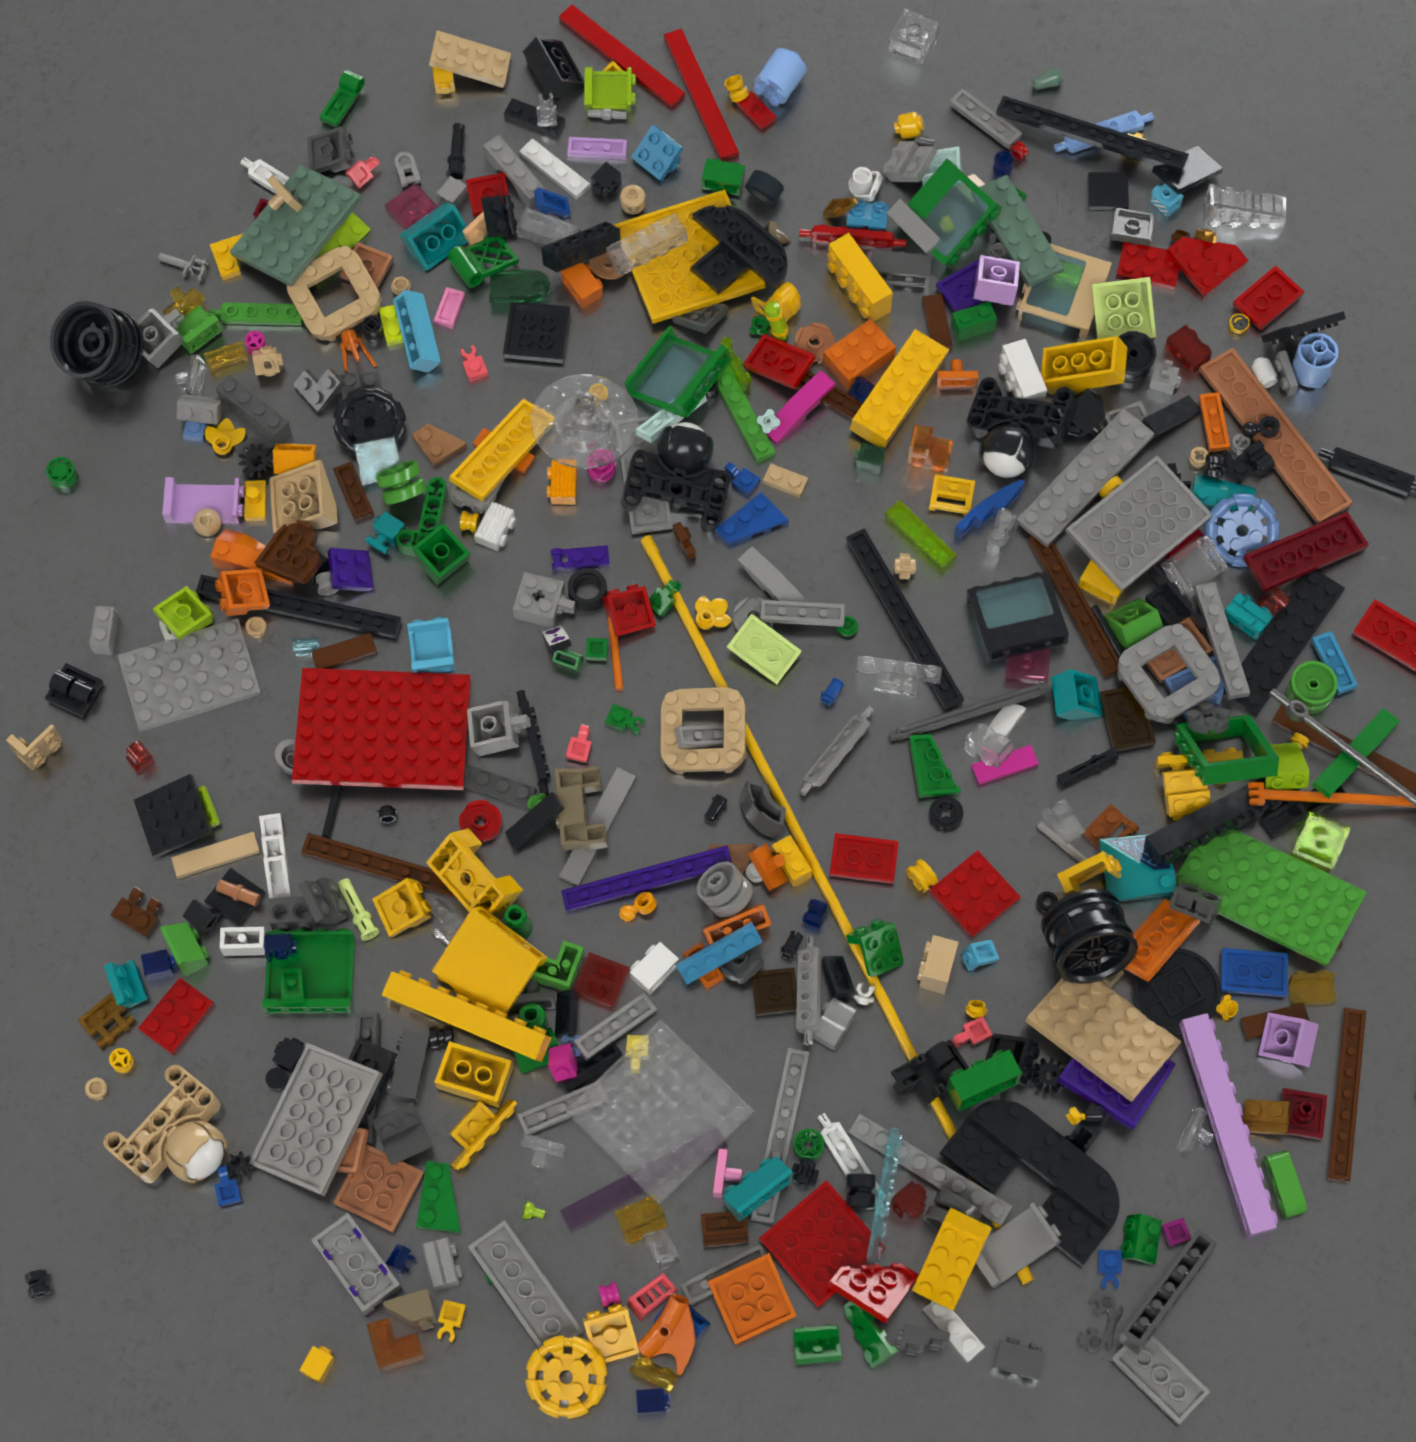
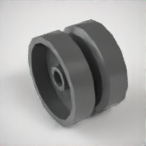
(944, 1201)

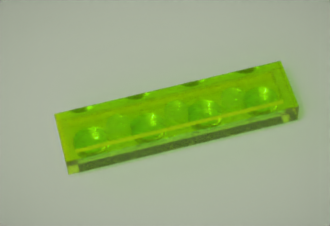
(920, 535)

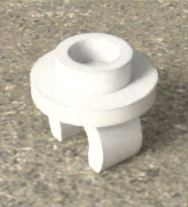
(863, 997)

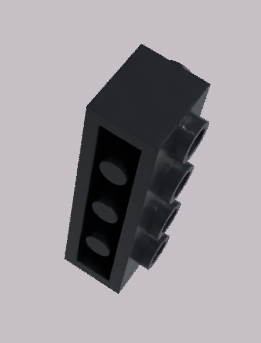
(579, 246)

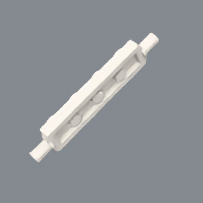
(261, 172)
(844, 1151)

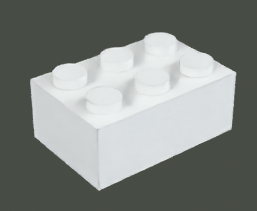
(1021, 372)

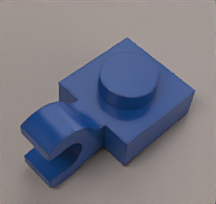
(742, 480)
(227, 1190)

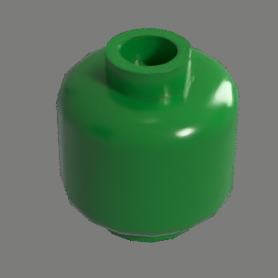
(533, 1015)

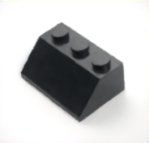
(553, 67)

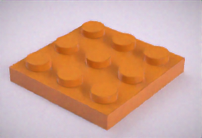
(751, 1298)

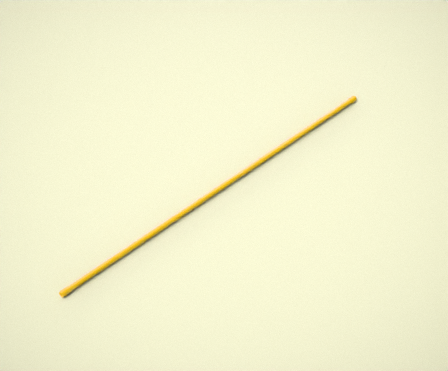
(652, 551)

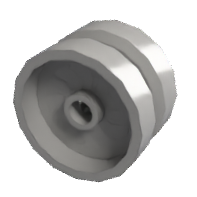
(724, 889)

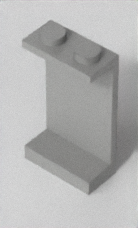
(1017, 1245)

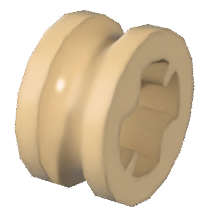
(1198, 463)

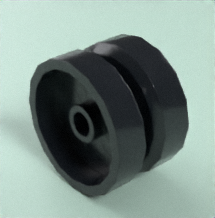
(1140, 355)

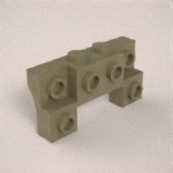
(573, 820)

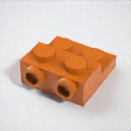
(242, 591)

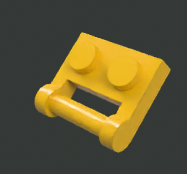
(953, 489)

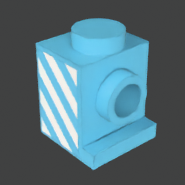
(1166, 199)

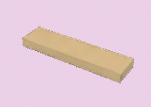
(215, 855)

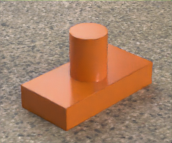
(957, 376)
(768, 866)

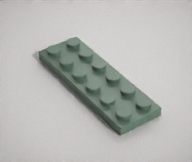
(1021, 234)

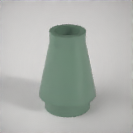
(1048, 79)

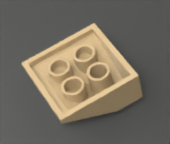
(303, 496)

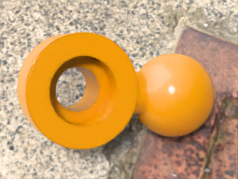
(643, 903)

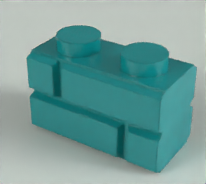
(1248, 615)

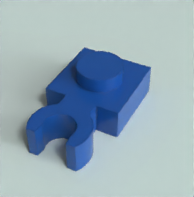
(1109, 1264)

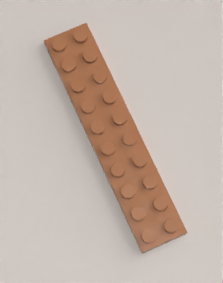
(1292, 455)

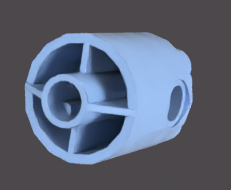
(780, 76)
(1315, 360)

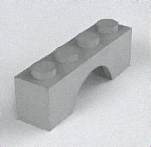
(504, 159)

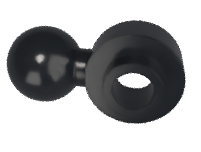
(1250, 429)

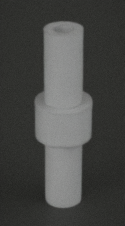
(607, 114)

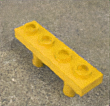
(1179, 762)

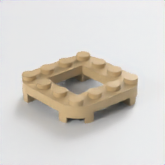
(347, 317)
(704, 760)

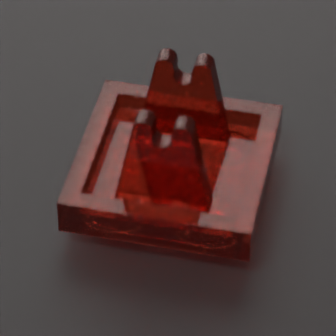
(601, 980)

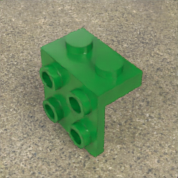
(879, 946)

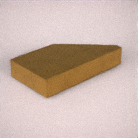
(839, 206)
(1207, 235)

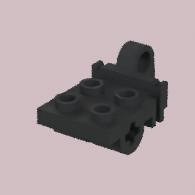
(929, 1071)

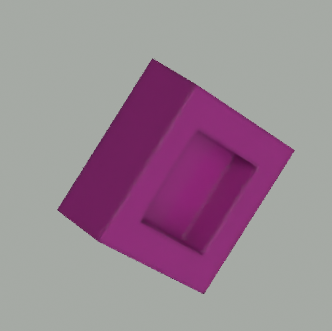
(1176, 1232)

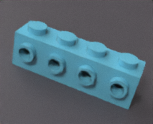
(416, 331)

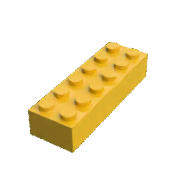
(899, 389)

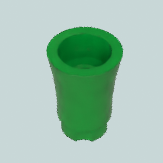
(523, 925)

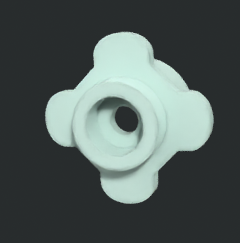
(774, 421)

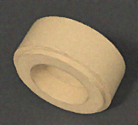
(256, 627)
(96, 1089)

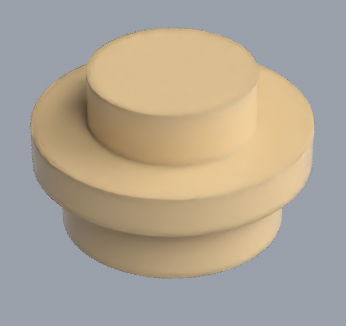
(400, 284)

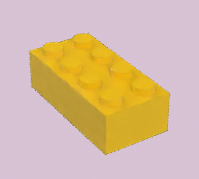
(859, 278)
(1084, 364)
(951, 1259)

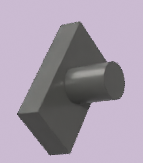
(545, 999)

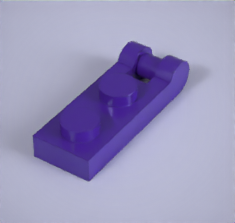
(580, 558)

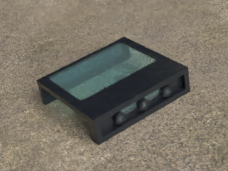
(1018, 616)

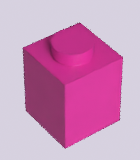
(562, 1062)

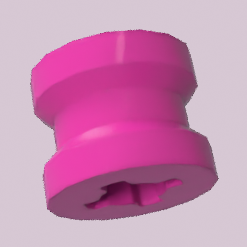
(255, 338)
(609, 1294)

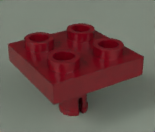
(1306, 1113)

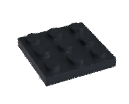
(536, 332)
(173, 816)

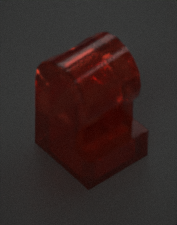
(1274, 600)
(138, 756)

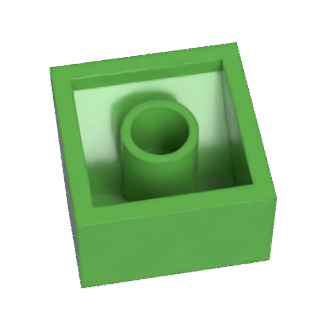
(1134, 622)
(185, 948)

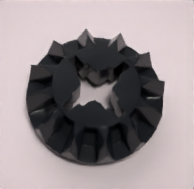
(946, 803)

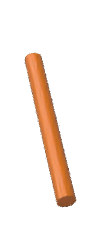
(615, 657)

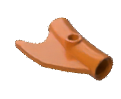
(671, 1333)

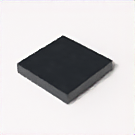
(1108, 190)
(231, 909)

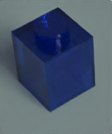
(158, 964)
(652, 1402)

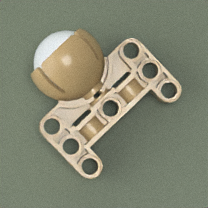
(183, 1142)

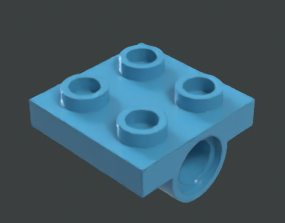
(658, 153)
(868, 214)

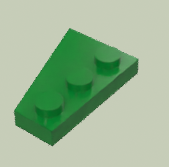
(437, 1200)
(871, 1339)

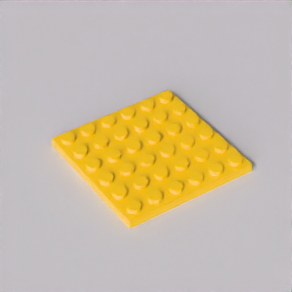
(667, 280)

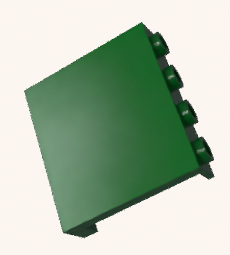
(326, 972)

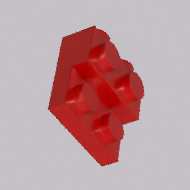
(629, 609)

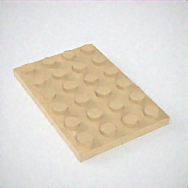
(1104, 1034)

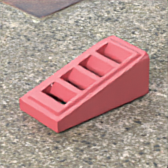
(638, 1310)

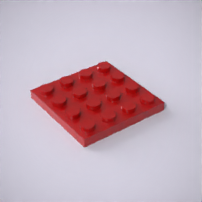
(817, 1241)

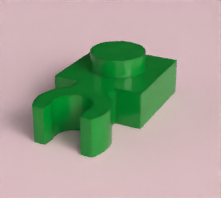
(621, 718)

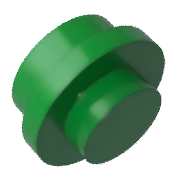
(850, 627)

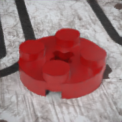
(488, 812)

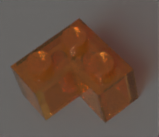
(929, 450)
(391, 1351)

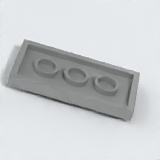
(1162, 1379)

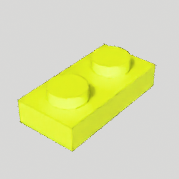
(391, 325)

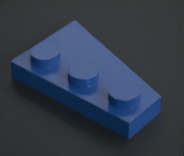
(751, 519)

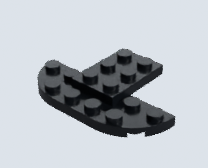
(740, 248)

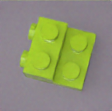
(184, 613)

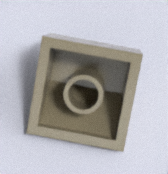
(413, 1309)

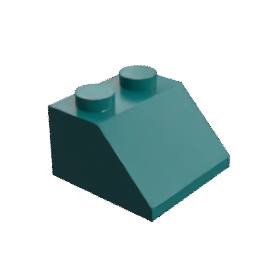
(1076, 695)

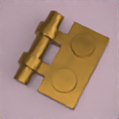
(102, 1015)

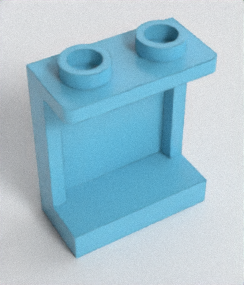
(431, 646)

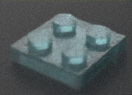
(375, 457)

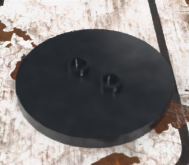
(1178, 991)

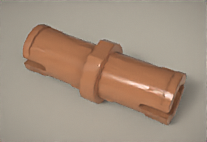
(238, 892)

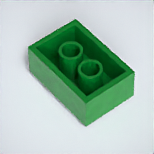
(983, 1079)

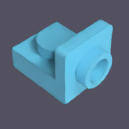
(979, 954)

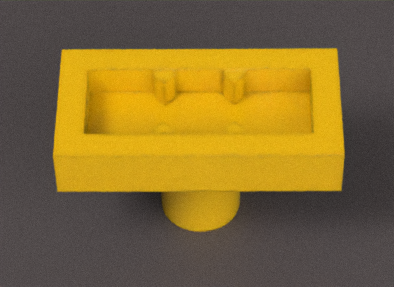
(255, 500)

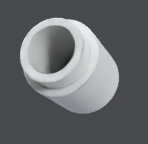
(1264, 372)

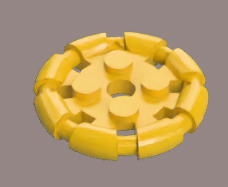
(559, 1389)

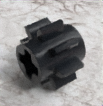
(243, 1170)
(805, 1172)

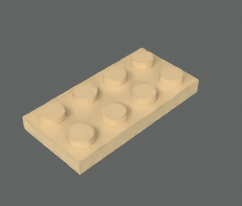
(469, 59)

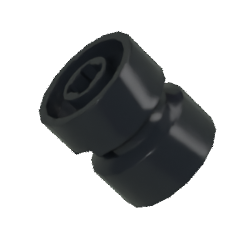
(860, 1190)

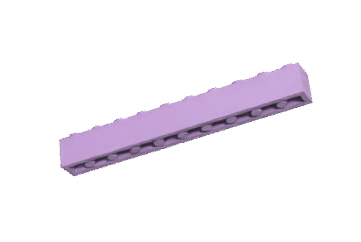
(1228, 1126)

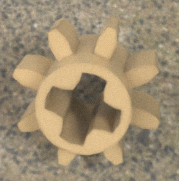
(904, 566)

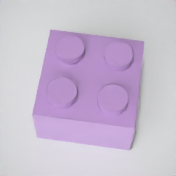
(996, 280)

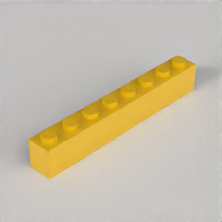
(467, 1016)

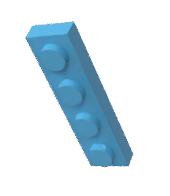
(719, 953)

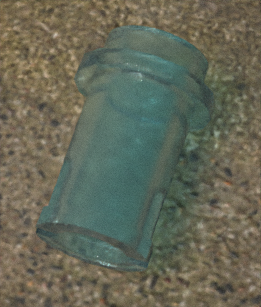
(305, 644)

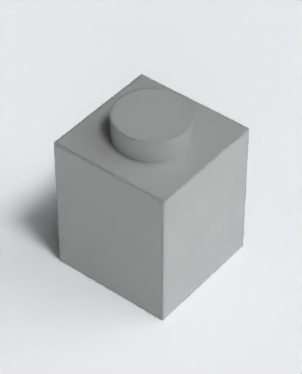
(453, 192)

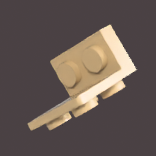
(36, 753)

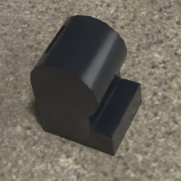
(1258, 458)

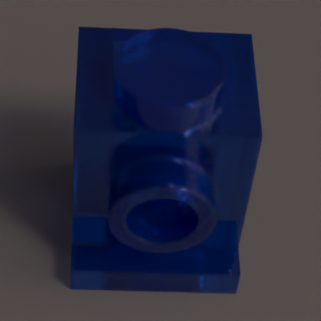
(280, 946)

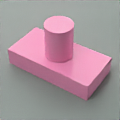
(724, 1174)

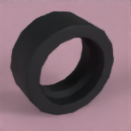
(587, 573)

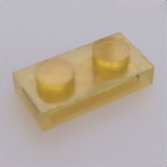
(226, 357)
(648, 1370)

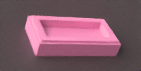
(449, 308)

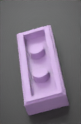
(597, 148)

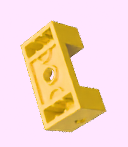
(455, 859)

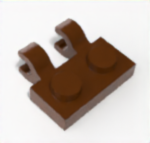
(133, 916)

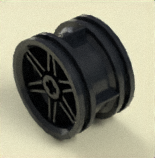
(98, 336)
(1089, 936)

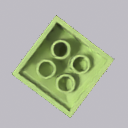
(1123, 307)

